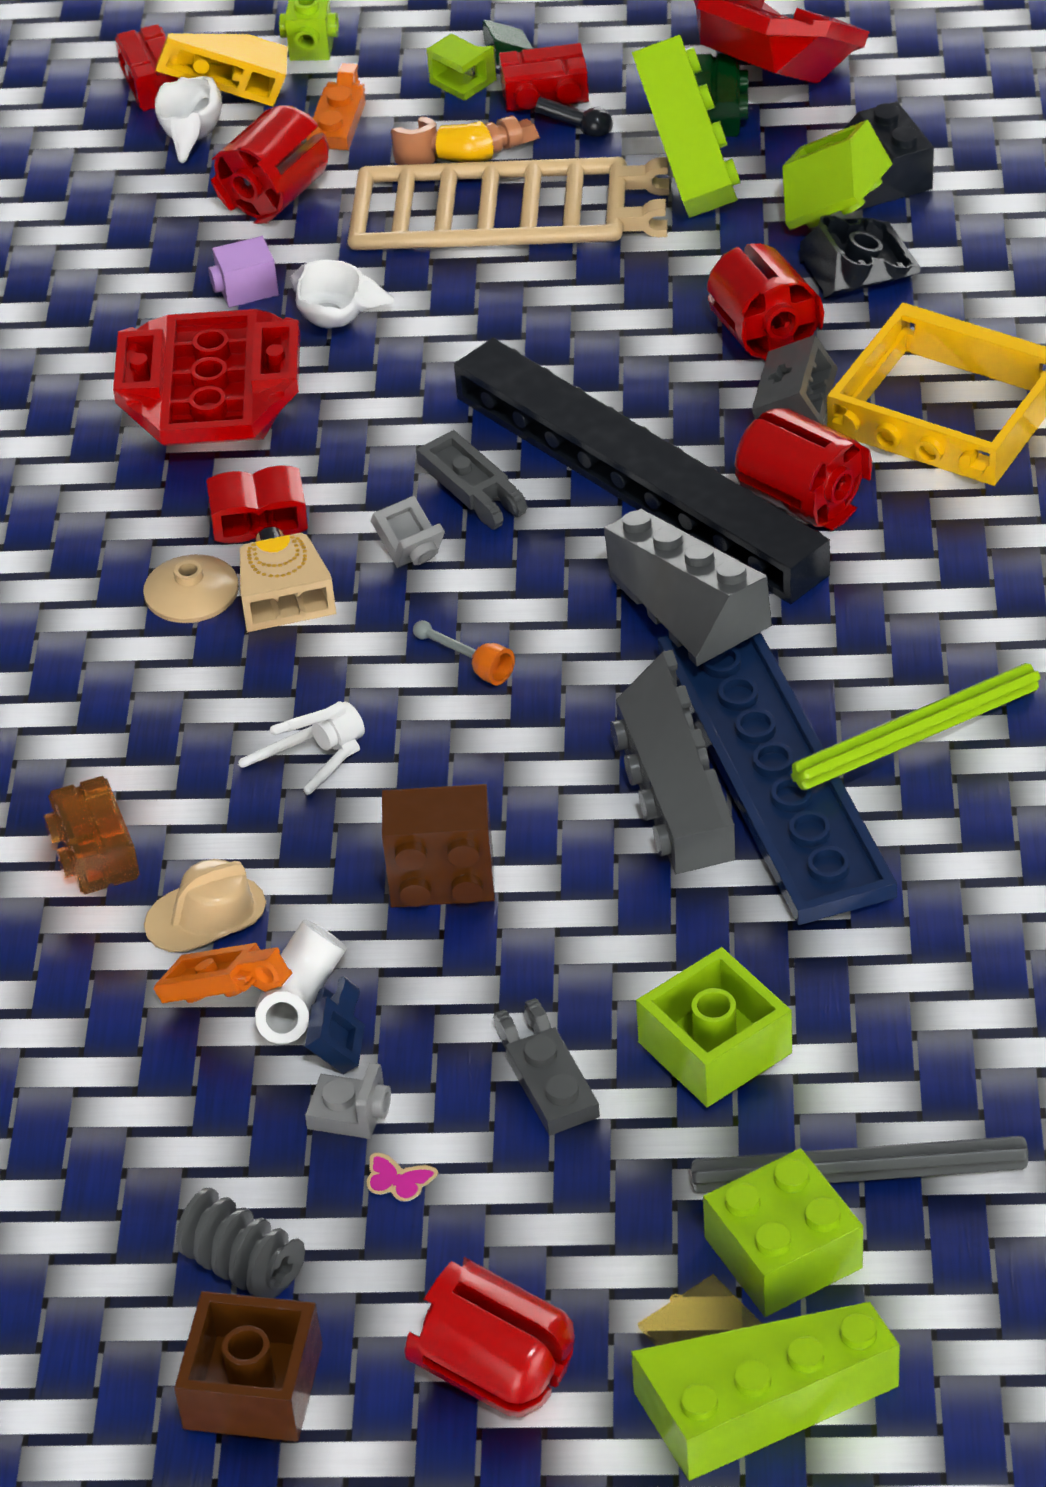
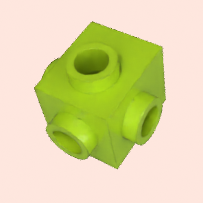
(309, 29)

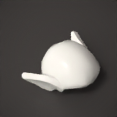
(188, 111)
(335, 292)

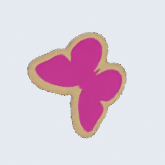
(403, 1183)

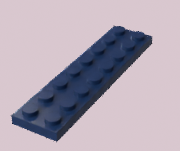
(755, 734)

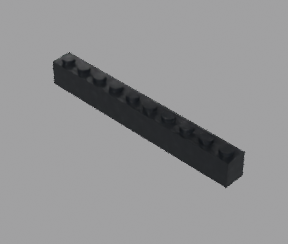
(641, 467)

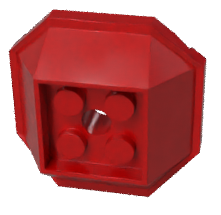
(759, 35)
(208, 375)

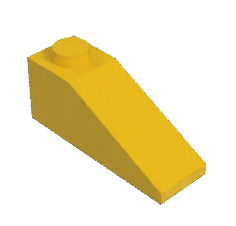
(236, 62)

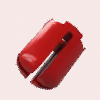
(271, 162)
(763, 299)
(802, 467)
(492, 1339)

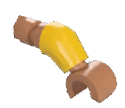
(460, 141)

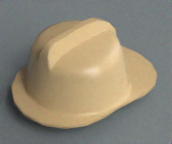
(208, 905)

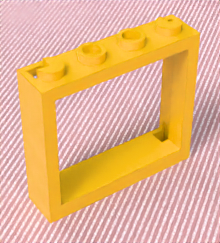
(957, 345)

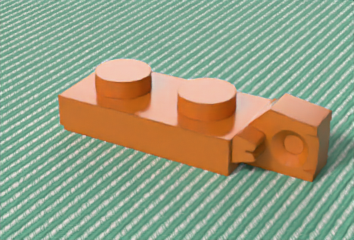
(340, 108)
(222, 972)

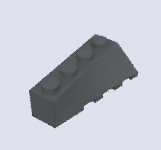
(687, 585)
(672, 769)

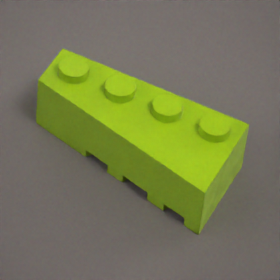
(685, 126)
(762, 1382)

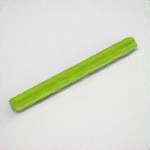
(914, 726)

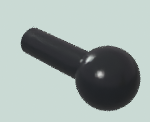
(592, 122)

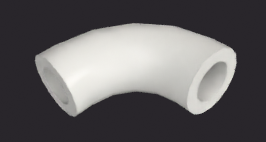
(312, 957)

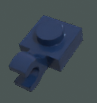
(333, 1029)

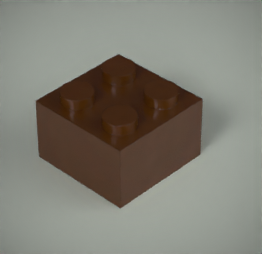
(438, 845)
(249, 1366)

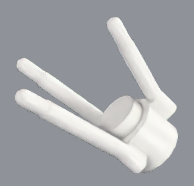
(332, 729)

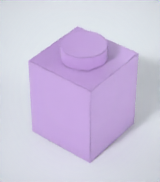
(244, 272)

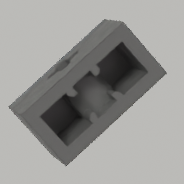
(797, 379)

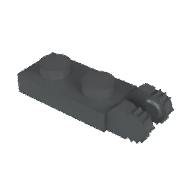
(471, 478)
(547, 1071)

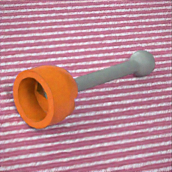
(489, 661)

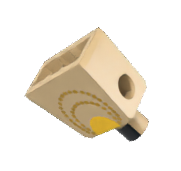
(283, 581)

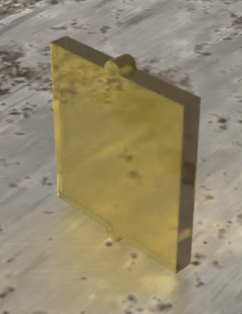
(697, 1313)

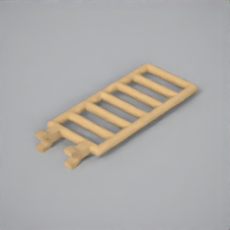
(618, 217)

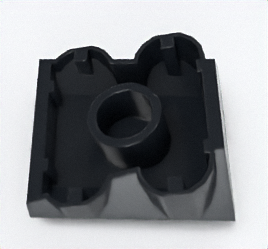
(855, 255)

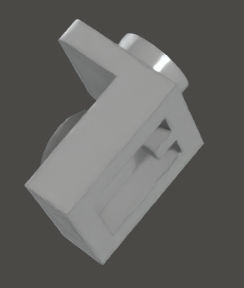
(349, 1104)

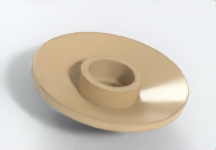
(191, 588)

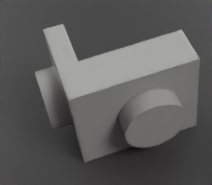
(407, 532)

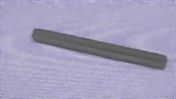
(879, 1161)

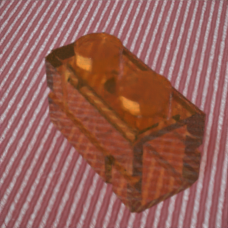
(92, 835)

